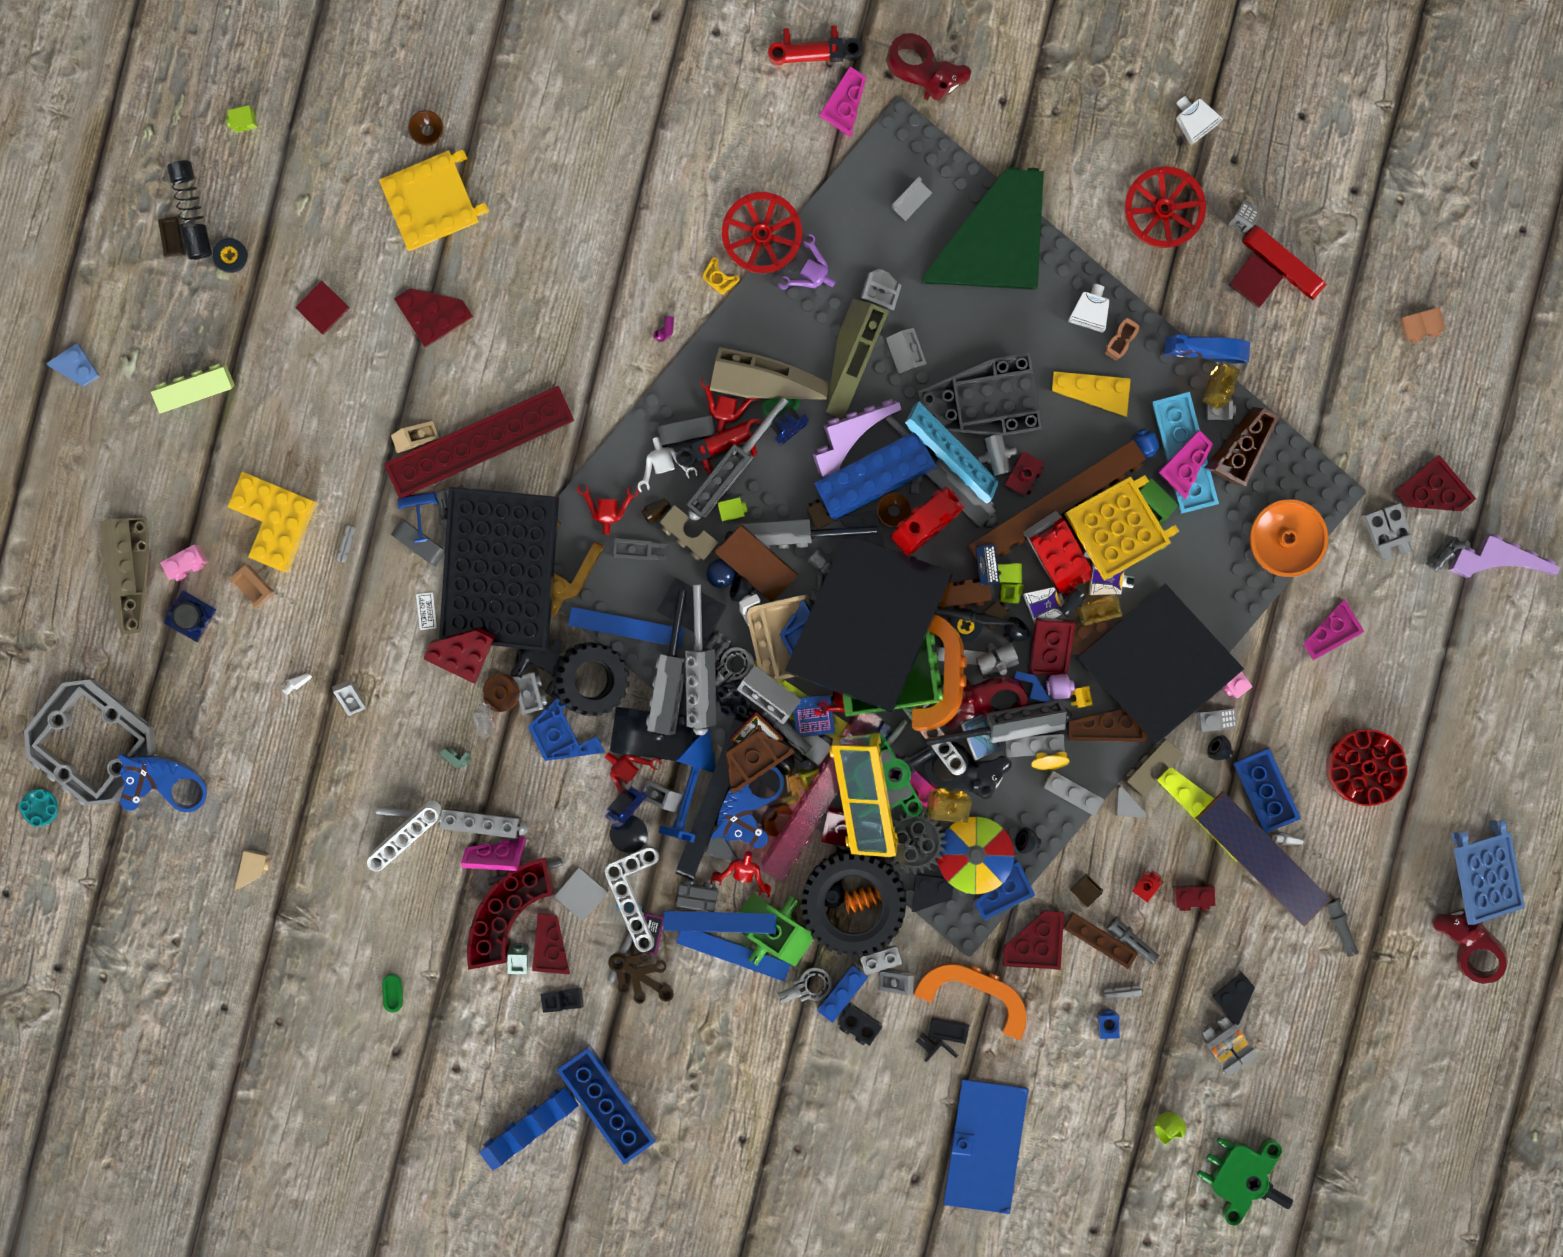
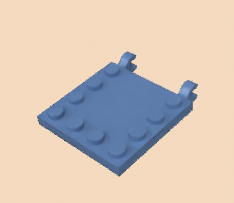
(1488, 874)

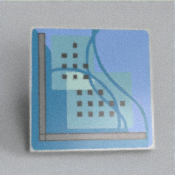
(982, 744)

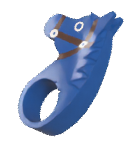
(1210, 348)
(159, 773)
(736, 817)

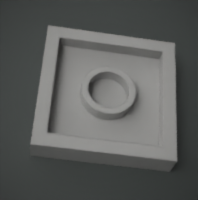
(581, 894)

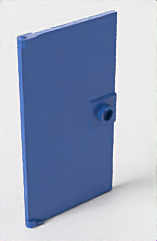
(985, 1146)

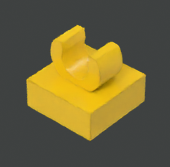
(1083, 696)

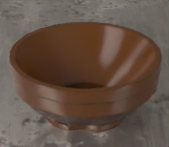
(422, 119)
(893, 499)
(775, 824)

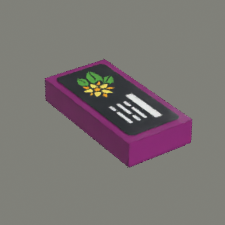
(655, 925)

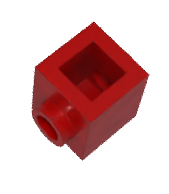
(1145, 891)

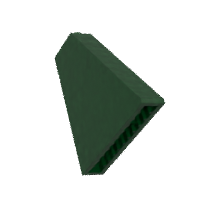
(999, 238)

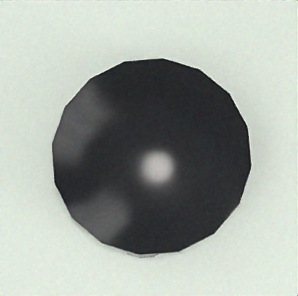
(732, 700)
(630, 835)

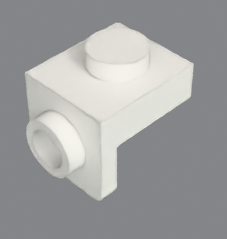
(746, 603)

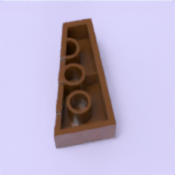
(1243, 447)
(965, 592)

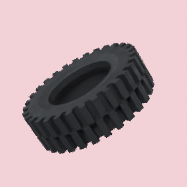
(853, 865)

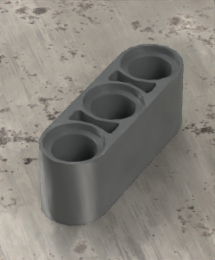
(686, 430)
(427, 550)

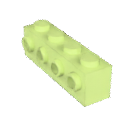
(193, 388)

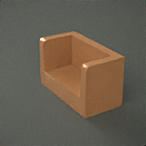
(252, 585)

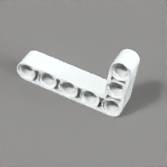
(952, 755)
(629, 896)

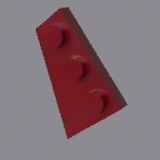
(549, 948)

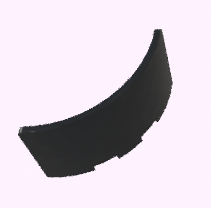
(632, 737)

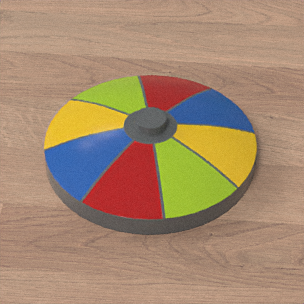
(976, 856)

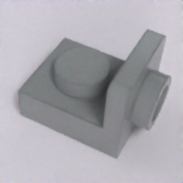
(1225, 413)

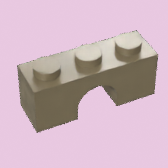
(674, 523)
(1140, 776)

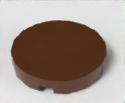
(501, 692)

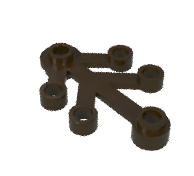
(638, 974)

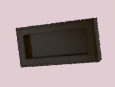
(171, 237)

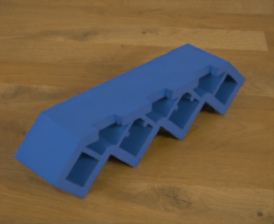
(532, 1125)

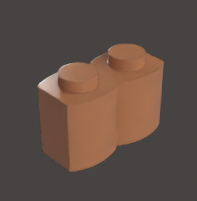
(1422, 324)
(1120, 342)

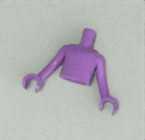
(813, 272)

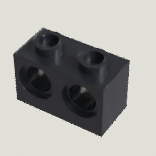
(863, 1020)

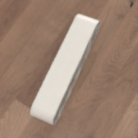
(407, 828)

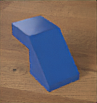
(1036, 690)

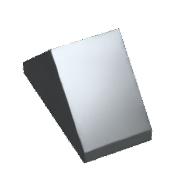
(1126, 805)

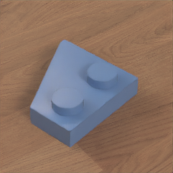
(75, 365)

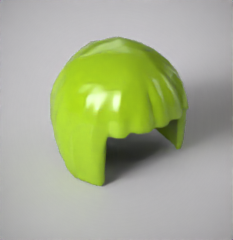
(1169, 1126)

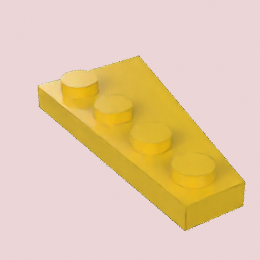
(1100, 391)

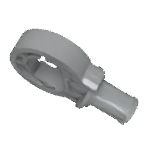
(725, 671)
(794, 991)

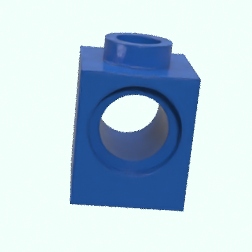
(1112, 1032)

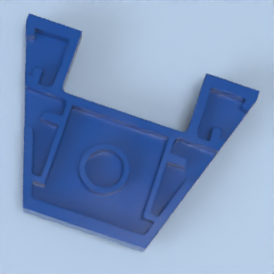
(556, 736)

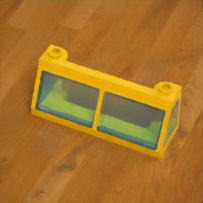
(864, 795)

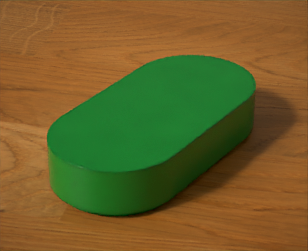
(769, 404)
(392, 993)

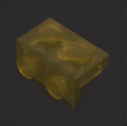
(796, 786)

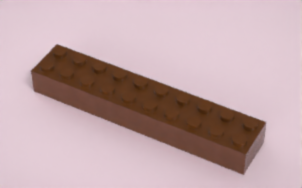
(1064, 498)

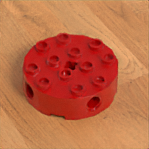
(927, 520)
(1385, 763)

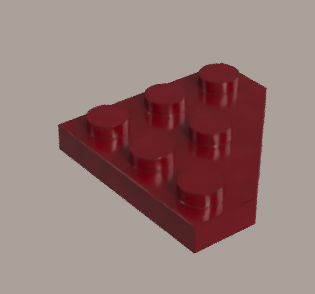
(432, 314)
(1435, 488)
(461, 653)
(1038, 943)

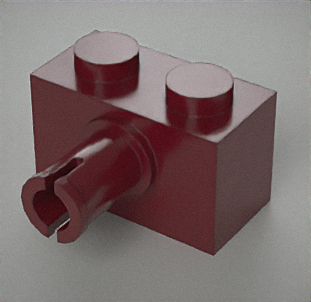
(1023, 474)

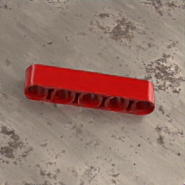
(1284, 262)

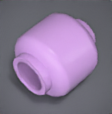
(1059, 687)

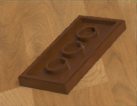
(756, 562)

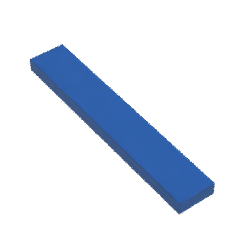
(622, 626)
(719, 922)
(733, 953)

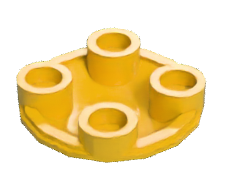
(1050, 762)

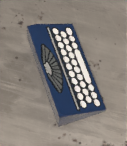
(987, 564)

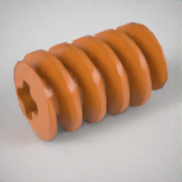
(862, 898)

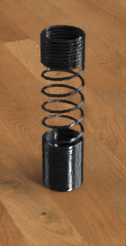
(194, 235)

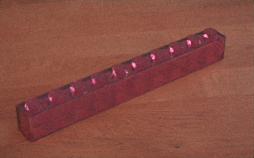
(812, 806)

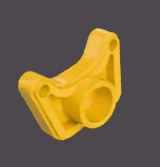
(717, 279)

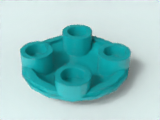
(39, 807)

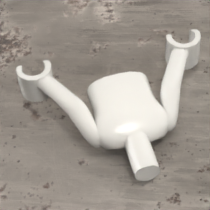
(662, 462)

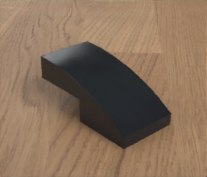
(562, 1000)

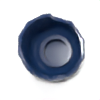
(720, 573)

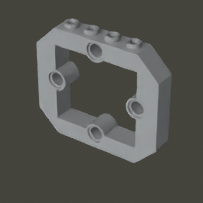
(46, 722)

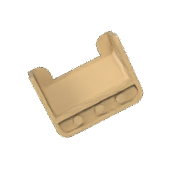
(765, 625)

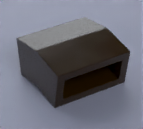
(1086, 890)

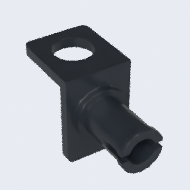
(932, 1048)

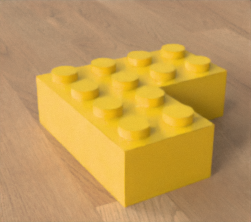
(282, 517)

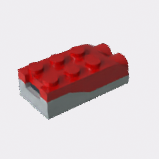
(1059, 553)

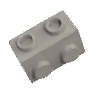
(530, 693)
(881, 960)

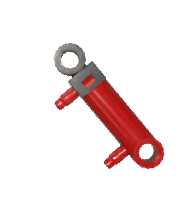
(830, 50)
(718, 443)

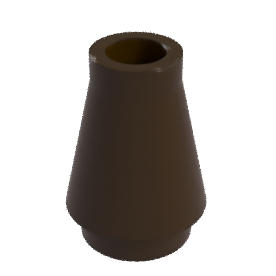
(655, 510)

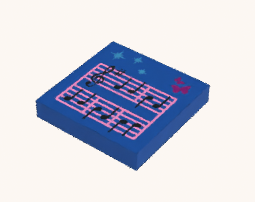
(810, 724)

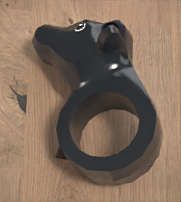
(978, 777)

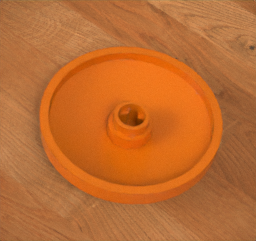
(1288, 538)

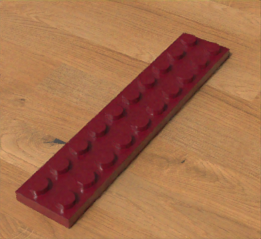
(479, 442)

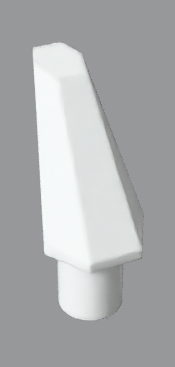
(296, 682)
(1285, 839)

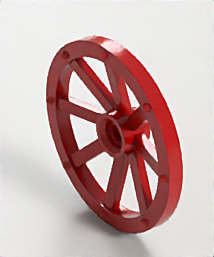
(773, 198)
(1168, 203)

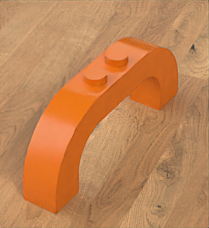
(954, 680)
(972, 976)

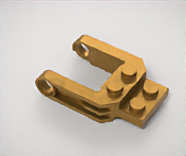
(563, 589)

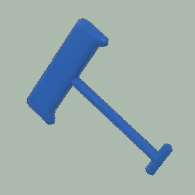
(417, 500)

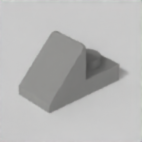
(349, 697)
(896, 982)

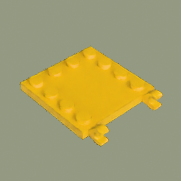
(430, 200)
(1118, 527)

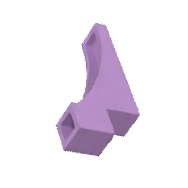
(845, 432)
(1496, 553)

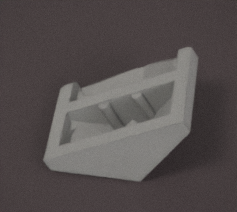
(881, 289)

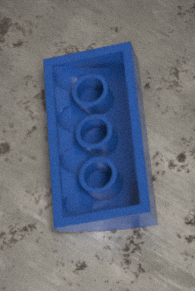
(1267, 790)

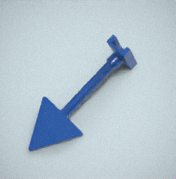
(698, 756)

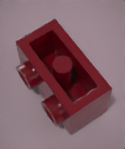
(1194, 896)

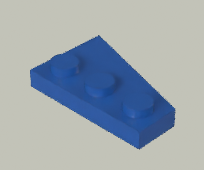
(1010, 893)

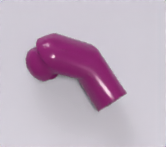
(666, 331)

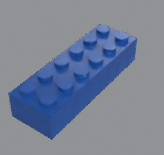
(875, 475)
(607, 1104)

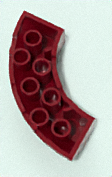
(501, 908)

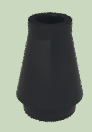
(1072, 601)

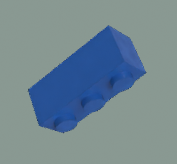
(842, 992)

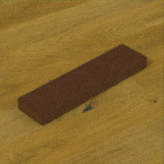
(1100, 940)

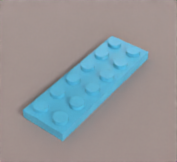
(1176, 425)
(952, 452)

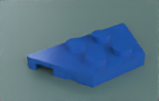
(796, 623)

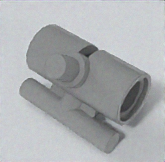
(997, 455)
(997, 660)

